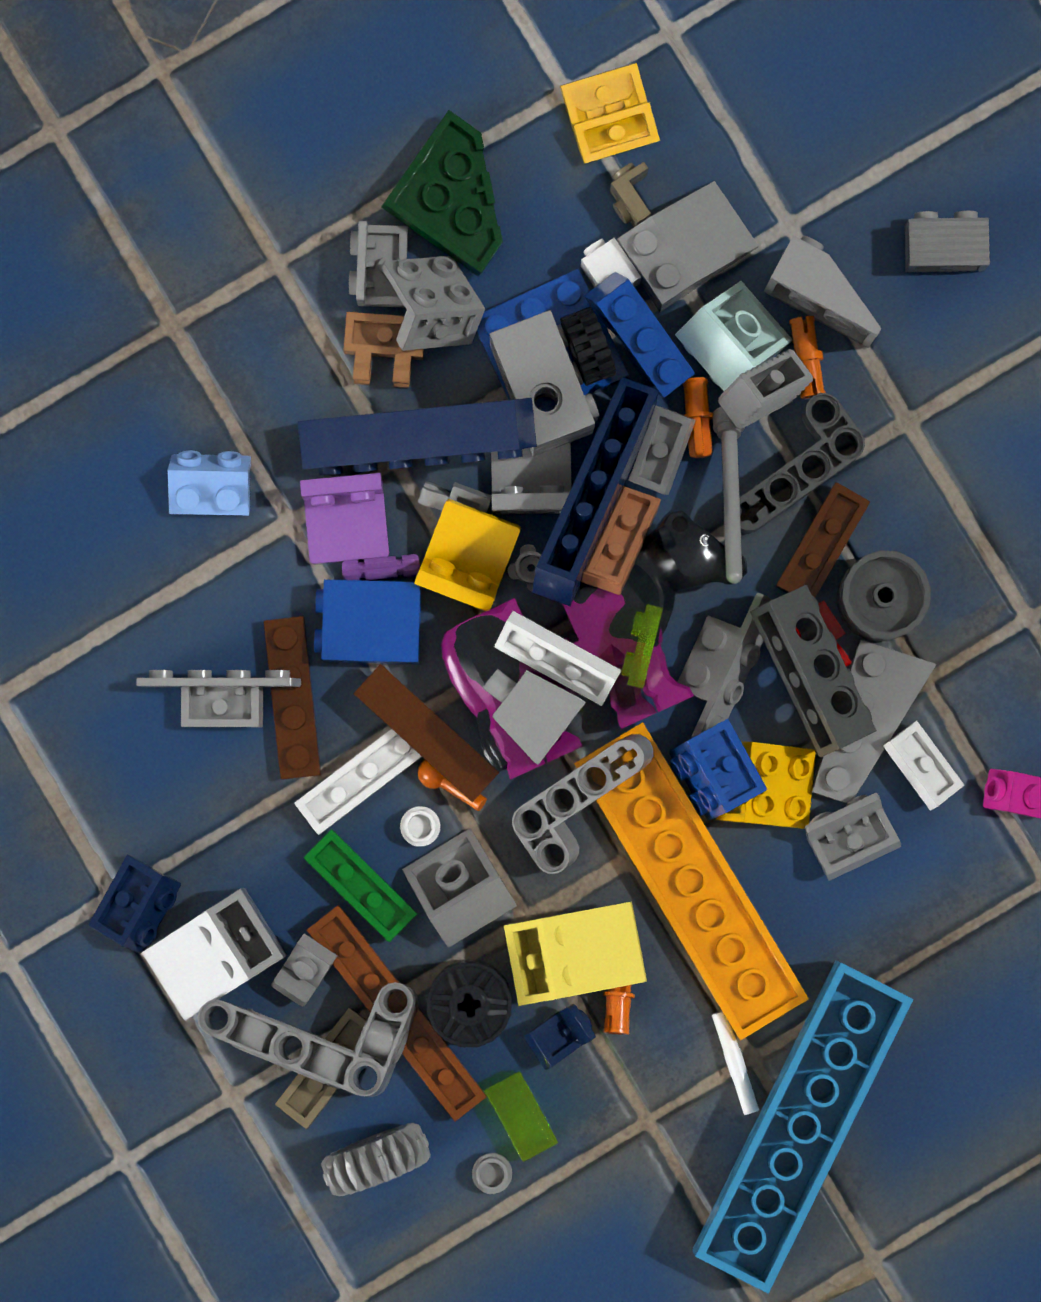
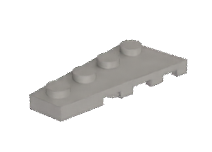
(888, 687)

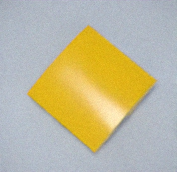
(609, 113)

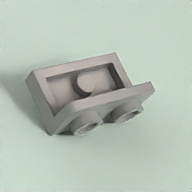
(373, 246)
(851, 835)

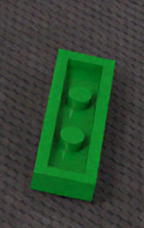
(360, 885)

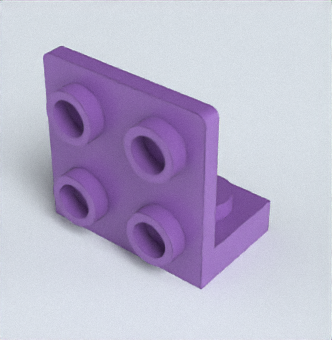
(345, 518)

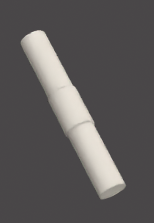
(735, 1063)

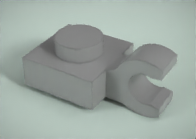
(436, 496)

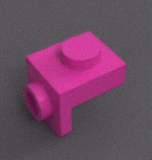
(1013, 793)

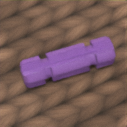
(381, 568)

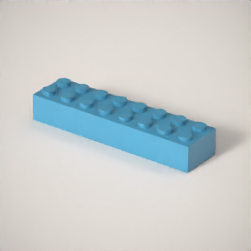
(801, 1126)

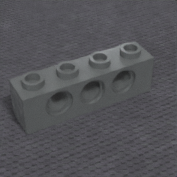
(808, 690)

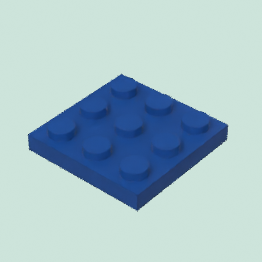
(562, 297)

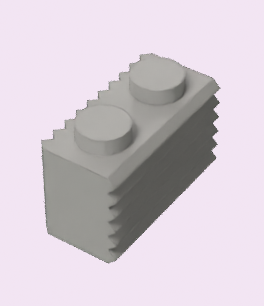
(946, 243)
(765, 388)

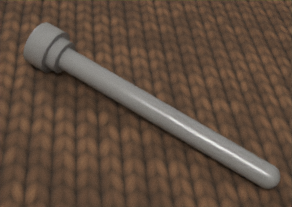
(729, 434)

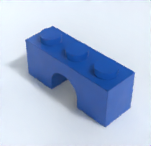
(641, 333)

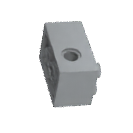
(536, 366)

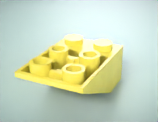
(575, 953)

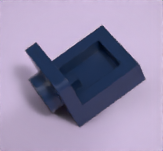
(560, 1035)

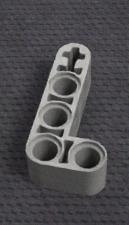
(585, 791)

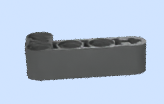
(792, 473)

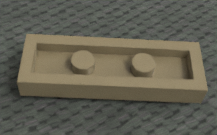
(307, 1097)

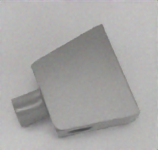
(532, 711)

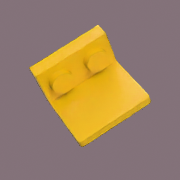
(467, 555)
(789, 782)

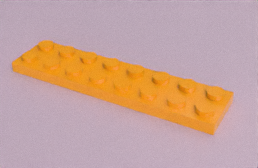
(698, 892)

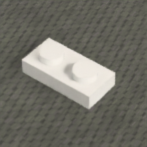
(923, 765)

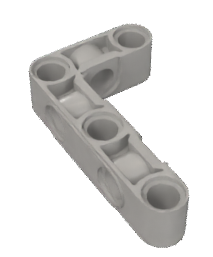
(321, 1060)

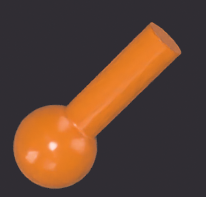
(433, 779)

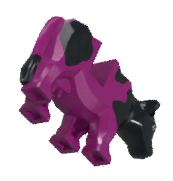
(671, 559)

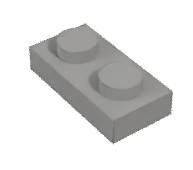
(662, 450)

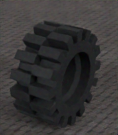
(588, 345)

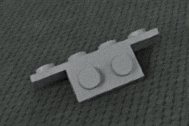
(721, 665)
(220, 701)

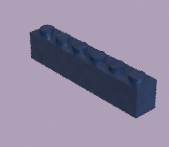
(418, 434)
(594, 491)

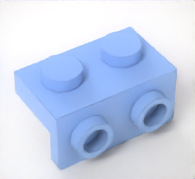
(209, 483)

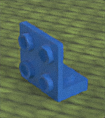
(716, 771)

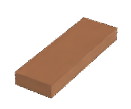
(621, 540)

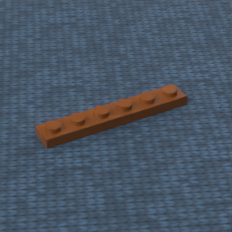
(424, 1047)

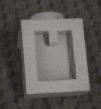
(304, 970)

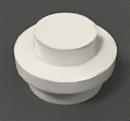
(420, 826)

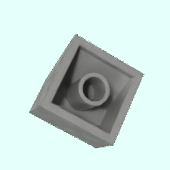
(459, 888)

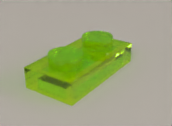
(645, 628)
(521, 1116)

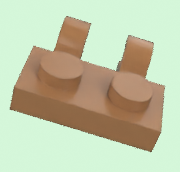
(376, 336)

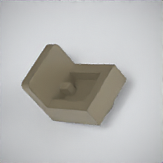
(629, 204)

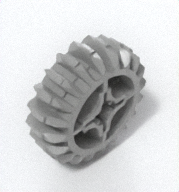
(375, 1159)

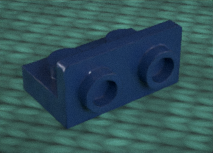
(135, 905)

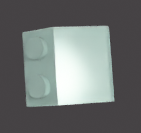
(732, 335)

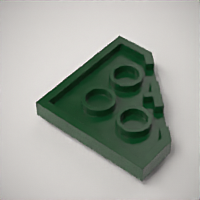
(450, 195)

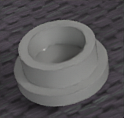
(492, 1173)

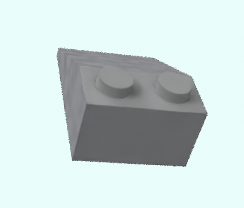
(686, 245)
(816, 286)

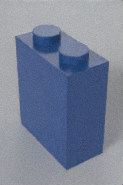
(369, 622)

